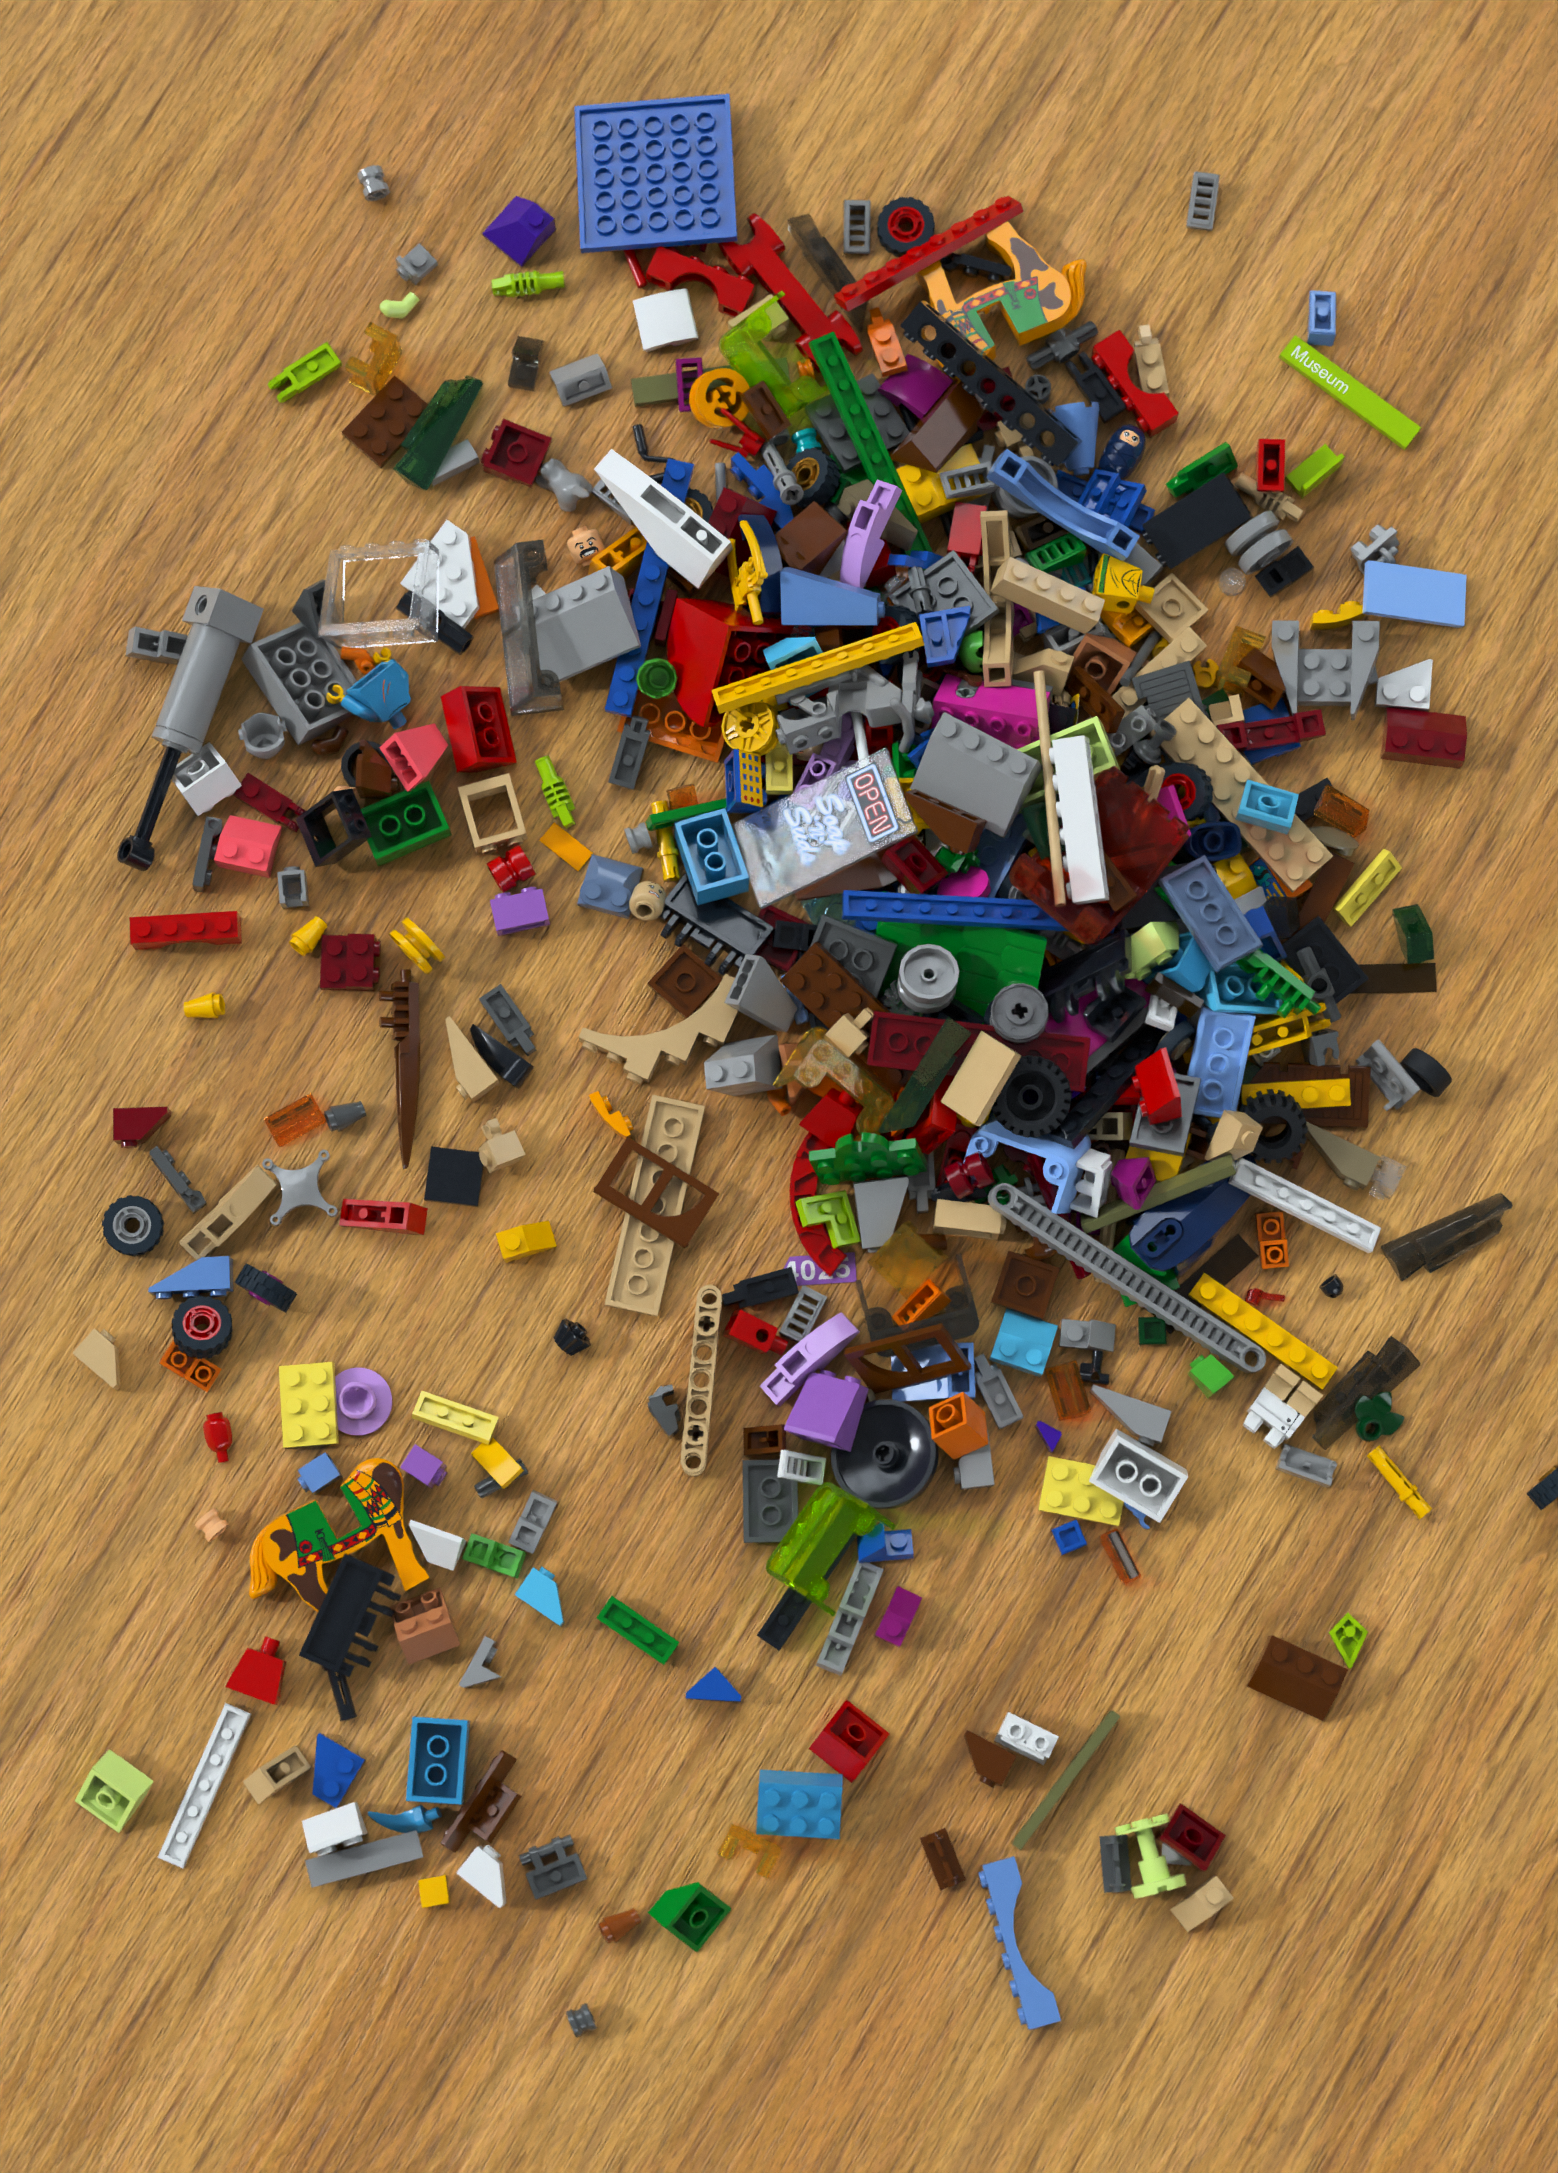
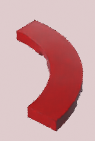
(803, 1185)

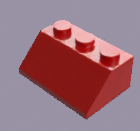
(478, 728)

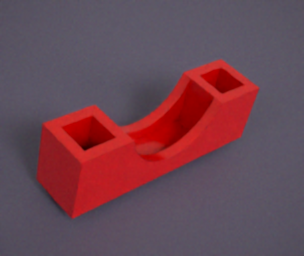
(671, 269)
(1152, 411)
(163, 930)

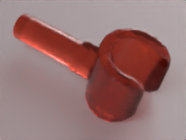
(1254, 1296)

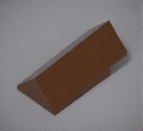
(941, 430)

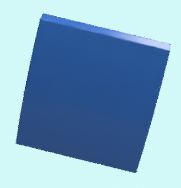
(1112, 496)
(1262, 712)

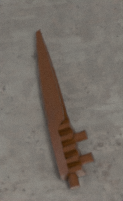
(406, 1054)

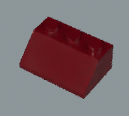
(725, 520)
(1424, 737)

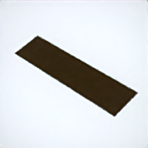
(1398, 978)
(1221, 1267)

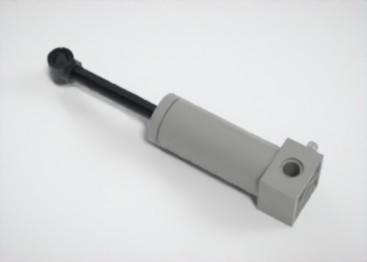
(217, 628)

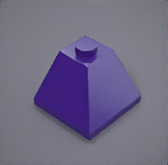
(520, 229)

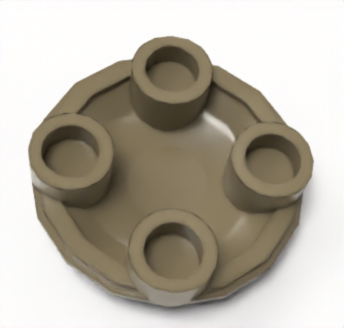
(1335, 838)

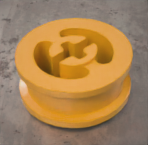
(705, 404)

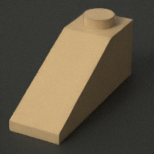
(470, 1070)

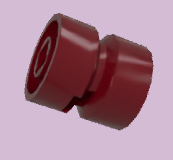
(968, 1175)

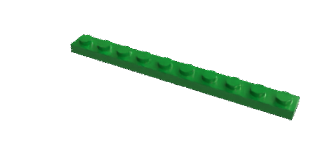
(862, 427)

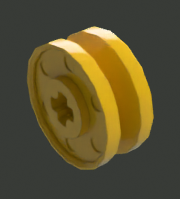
(758, 740)
(417, 945)

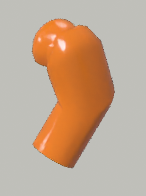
(360, 657)
(777, 1099)

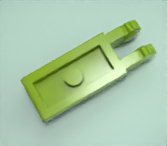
(306, 371)

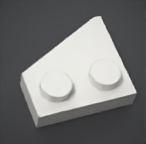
(1406, 688)

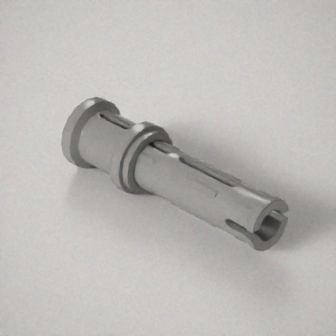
(784, 479)

